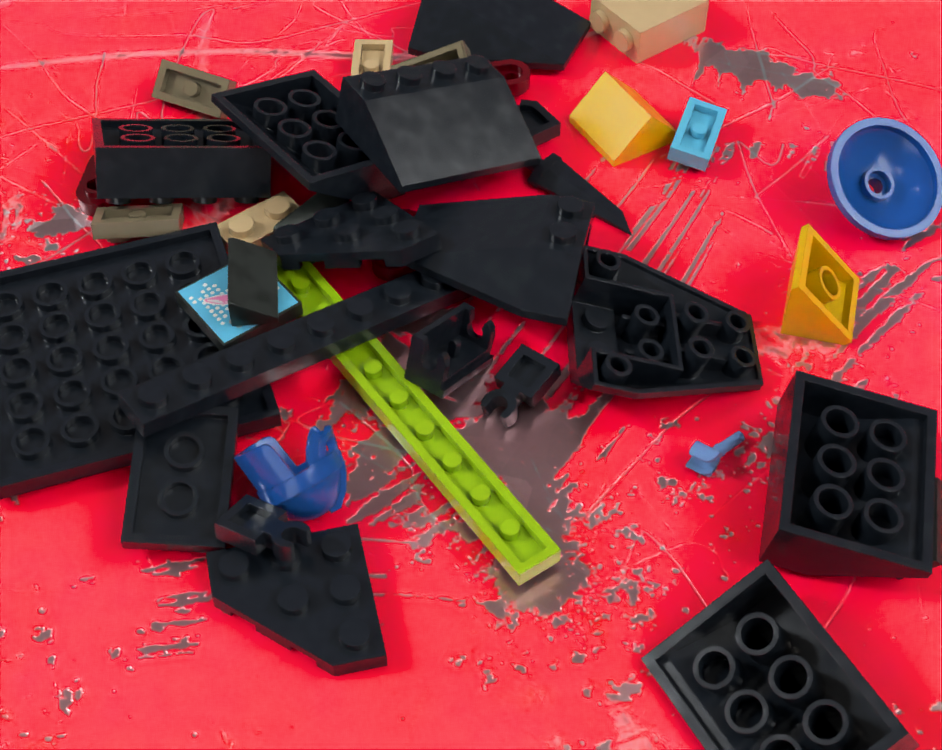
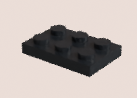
(182, 483)

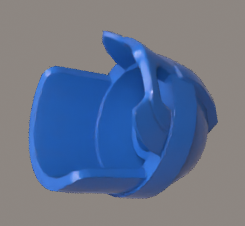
(302, 489)

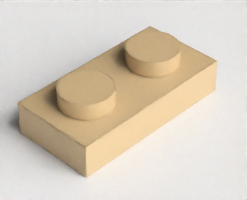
(372, 55)
(257, 220)

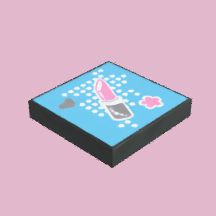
(208, 307)

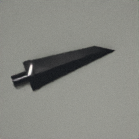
(561, 180)

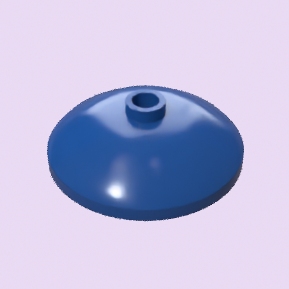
(897, 167)

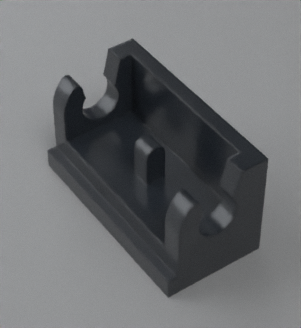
(449, 352)

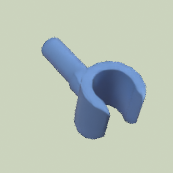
(706, 459)

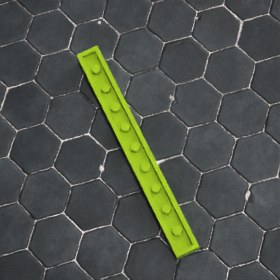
(434, 443)

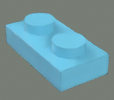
(697, 134)

